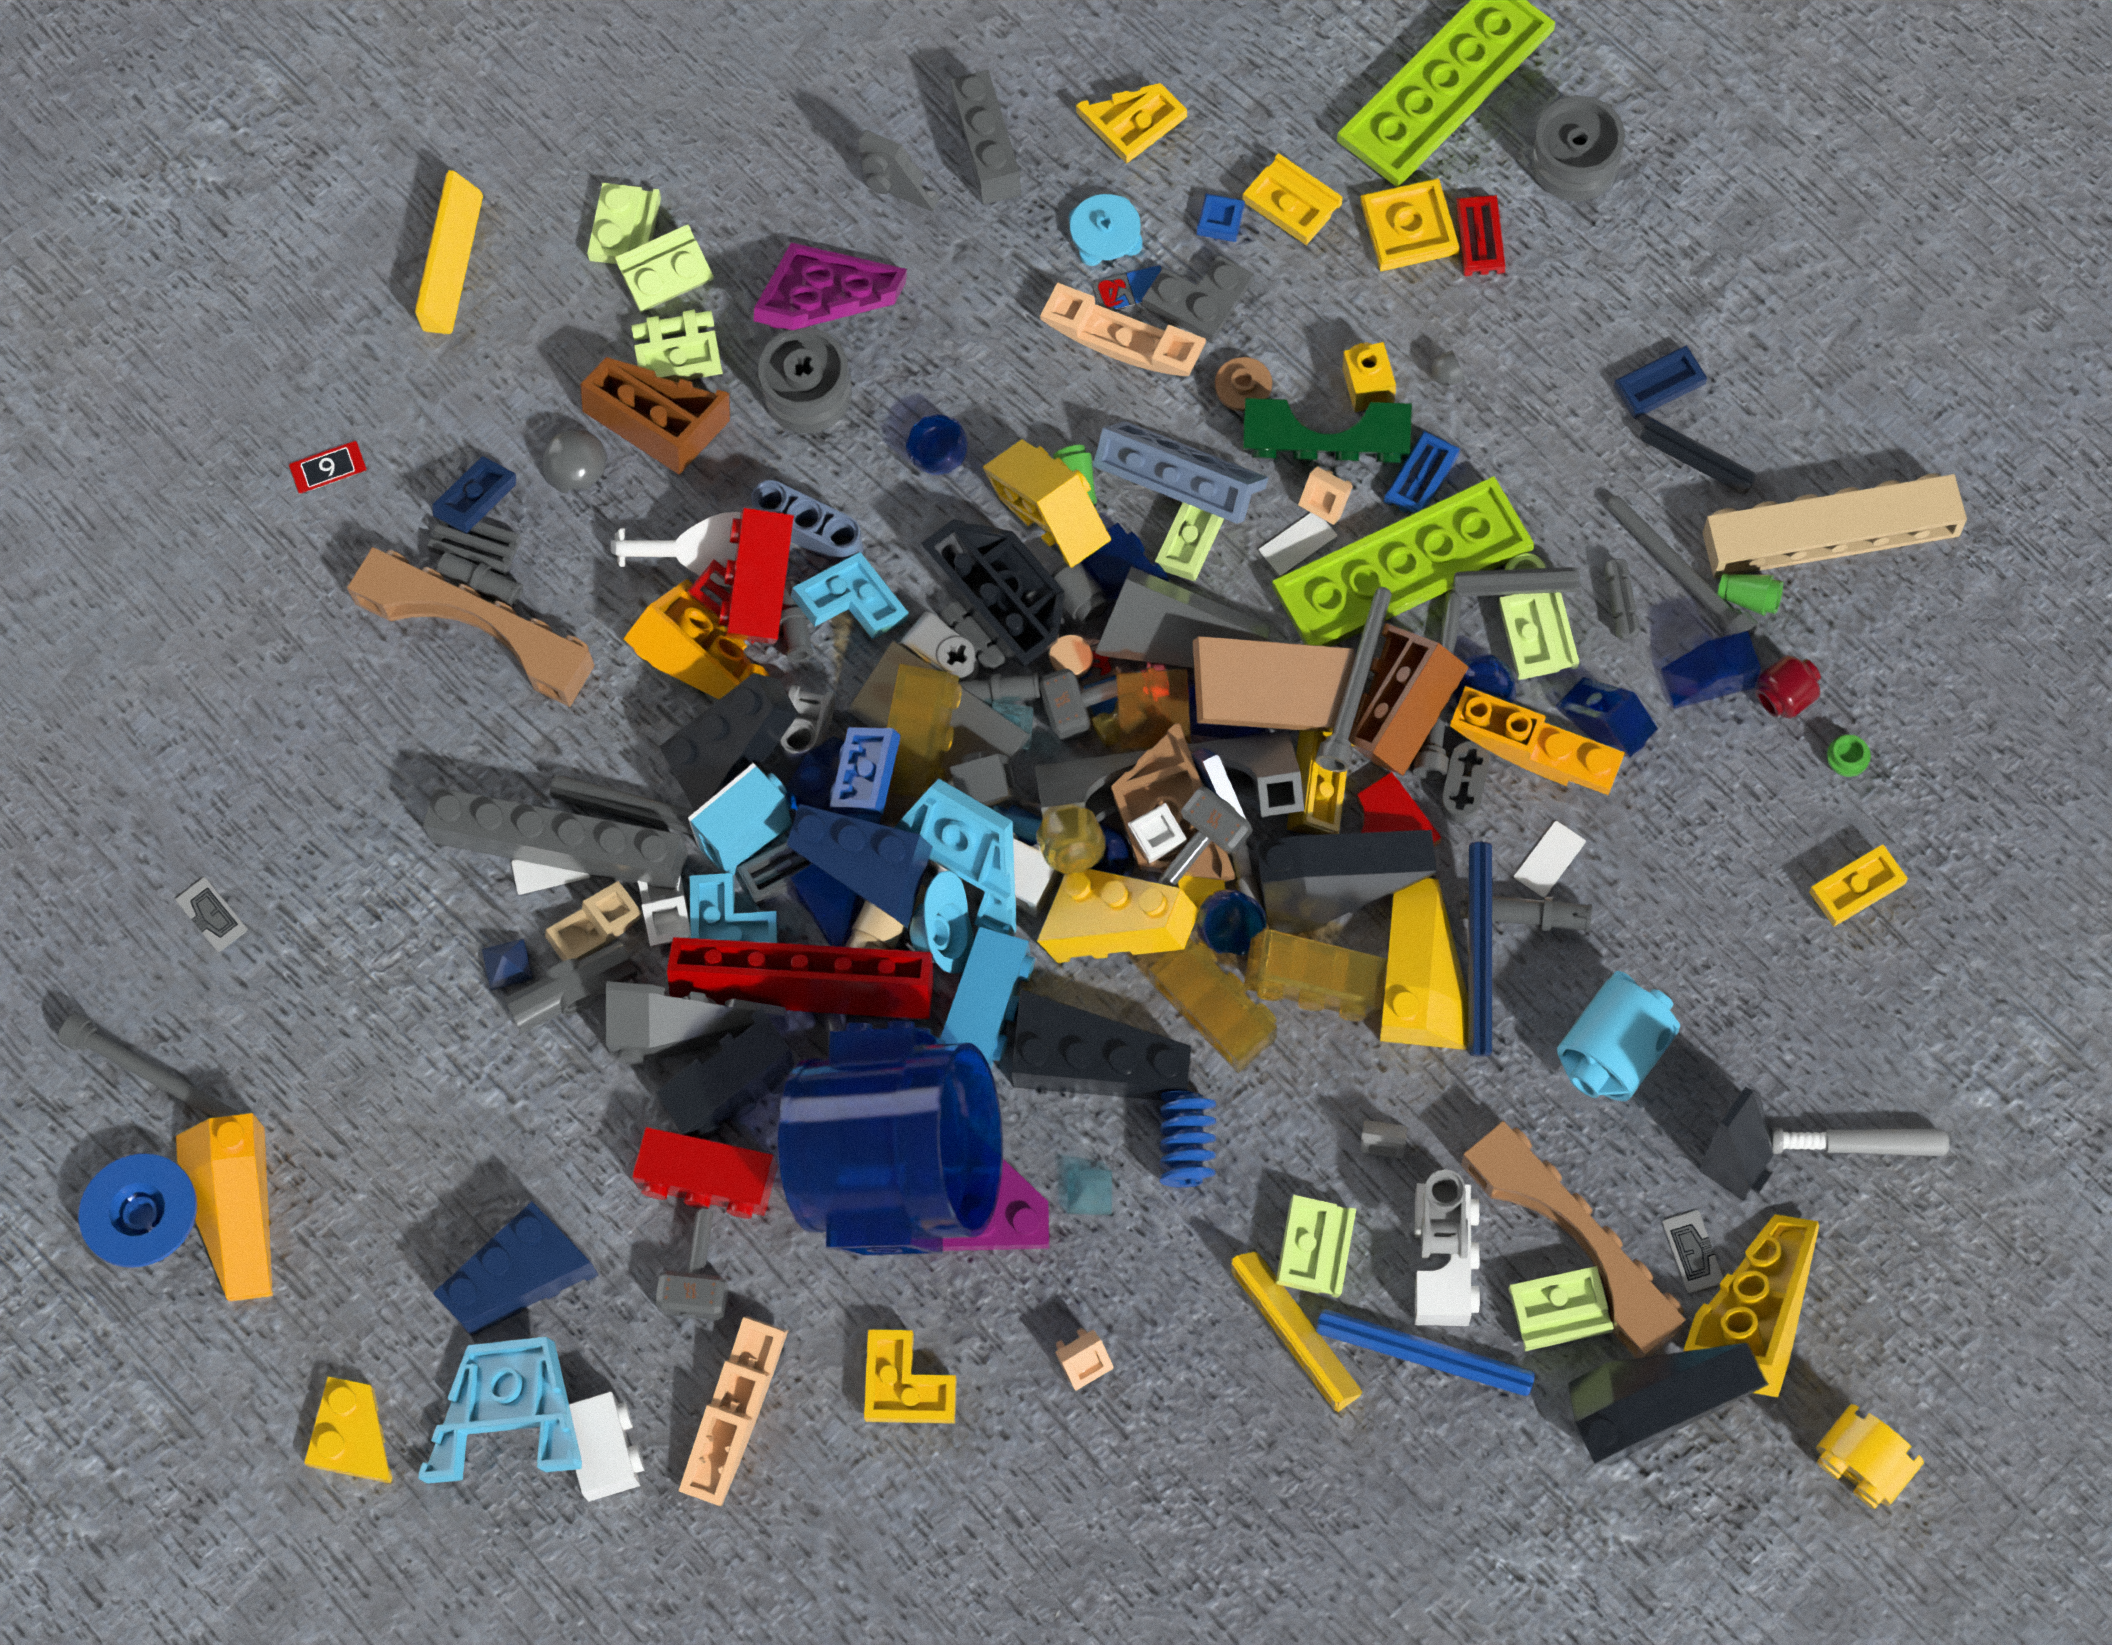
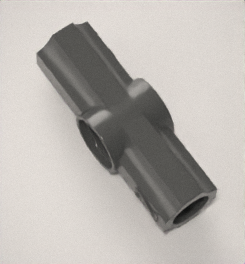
(570, 987)

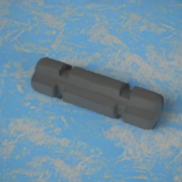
(1621, 599)
(956, 618)

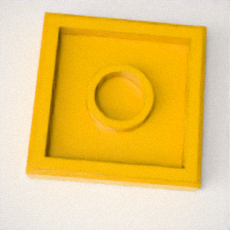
(1409, 224)

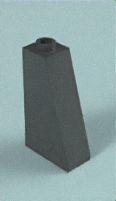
(1161, 620)

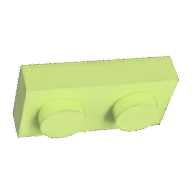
(1188, 542)

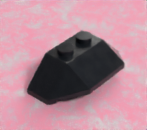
(999, 586)

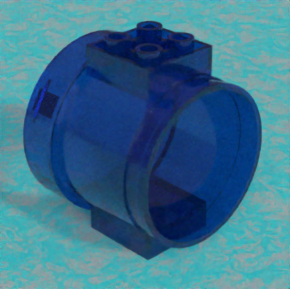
(891, 1141)

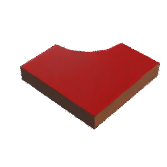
(1391, 808)

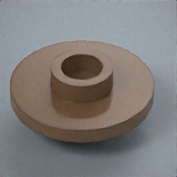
(1240, 380)

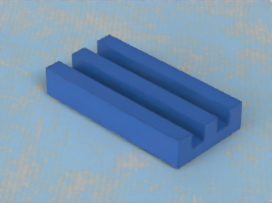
(1407, 503)

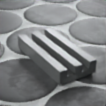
(482, 529)
(763, 860)

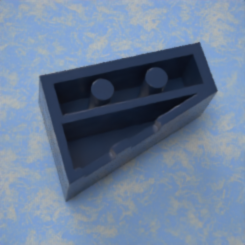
(864, 856)
(513, 1271)

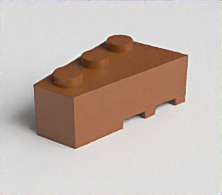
(654, 413)
(1404, 698)

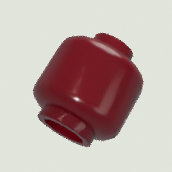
(1788, 687)

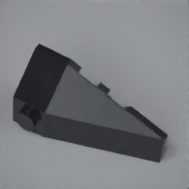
(1648, 1398)

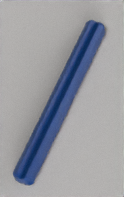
(1425, 1352)

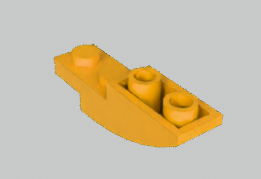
(1535, 745)

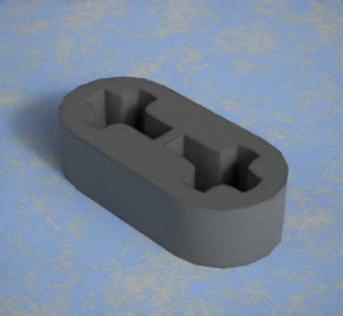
(1474, 784)

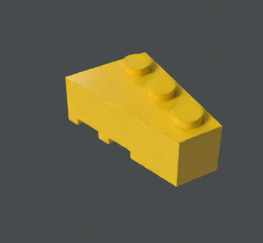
(1051, 496)
(1115, 914)

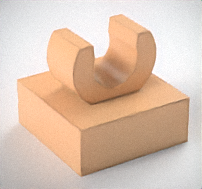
(1325, 495)
(1083, 1358)

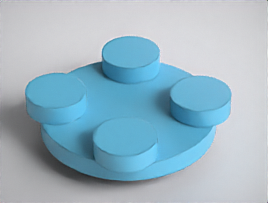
(1105, 228)

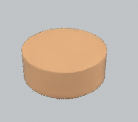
(1071, 653)

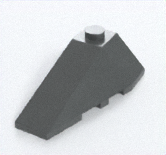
(654, 1026)

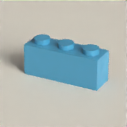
(989, 993)

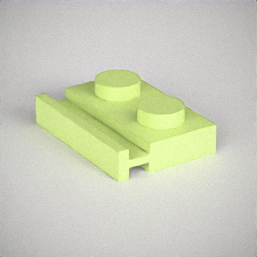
(622, 221)
(664, 268)
(1538, 633)
(1315, 1246)
(1560, 1308)

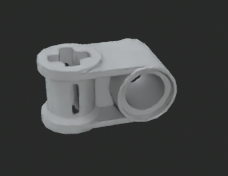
(942, 646)
(811, 724)
(1444, 1224)

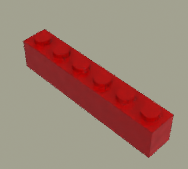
(804, 976)

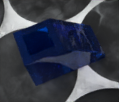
(1114, 559)

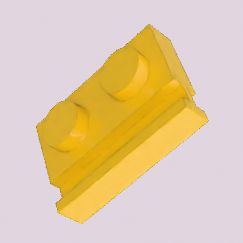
(1292, 199)

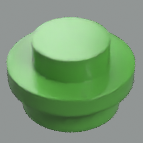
(1848, 755)

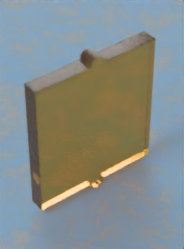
(1151, 705)

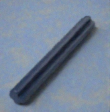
(1480, 950)

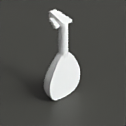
(693, 548)

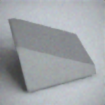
(1383, 1139)

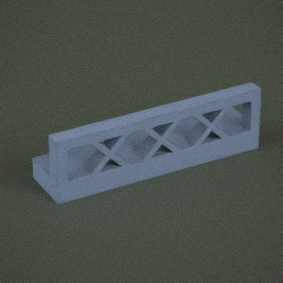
(1177, 470)

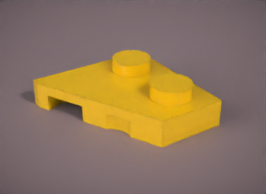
(1133, 119)
(349, 1433)

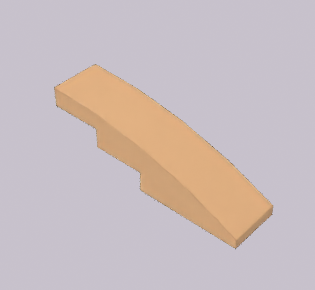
(733, 1411)

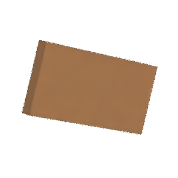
(1269, 683)

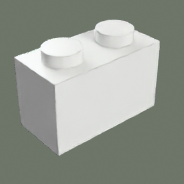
(604, 1448)

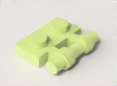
(678, 357)

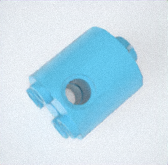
(1618, 1039)

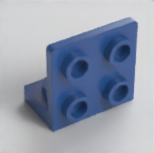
(864, 773)

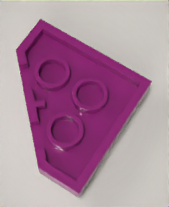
(825, 286)
(1018, 1220)

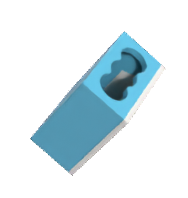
(741, 819)

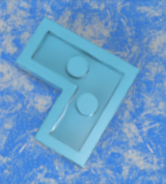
(854, 587)
(715, 916)

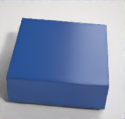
(1220, 217)

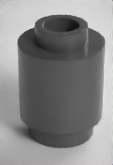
(1083, 594)

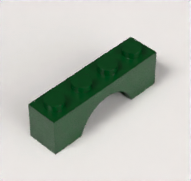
(1380, 432)

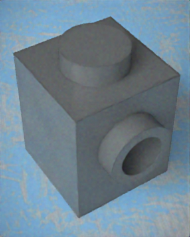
(985, 778)

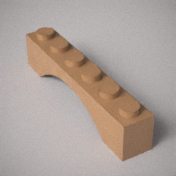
(400, 591)
(1512, 1173)

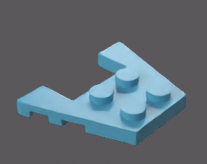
(973, 845)
(504, 1390)

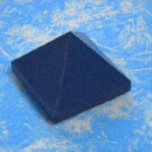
(507, 964)

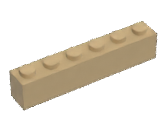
(1834, 525)

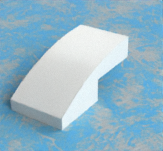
(665, 913)

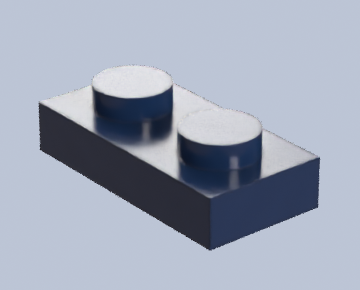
(474, 494)

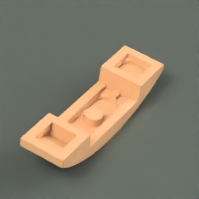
(1121, 336)

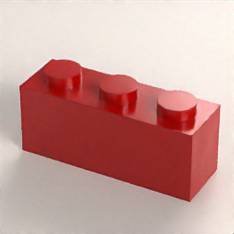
(756, 575)
(704, 1173)

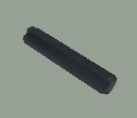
(1698, 456)

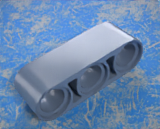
(821, 536)

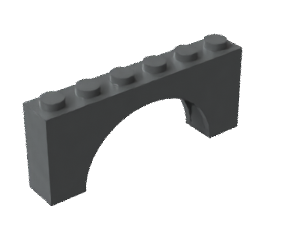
(1258, 767)

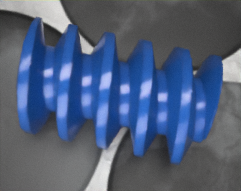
(1185, 1139)

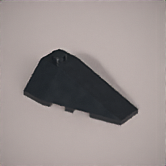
(1329, 875)
(1741, 1148)

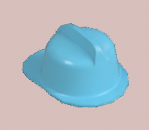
(943, 923)

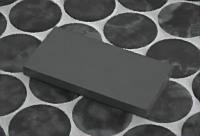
(974, 722)

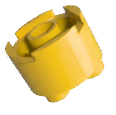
(1868, 1456)

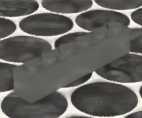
(555, 838)

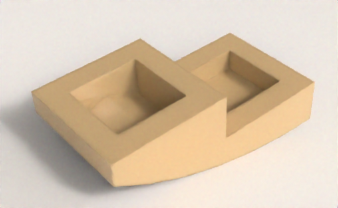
(595, 925)

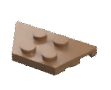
(1167, 777)

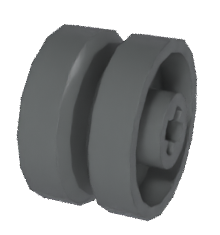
(1578, 148)
(805, 380)

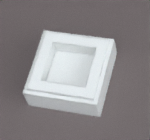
(1157, 833)

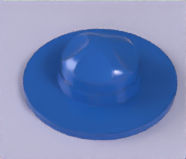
(137, 1210)

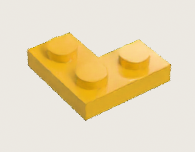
(894, 1392)

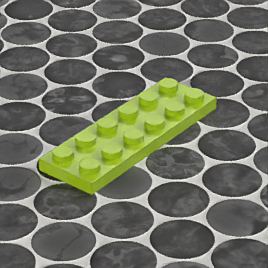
(1443, 85)
(1410, 558)

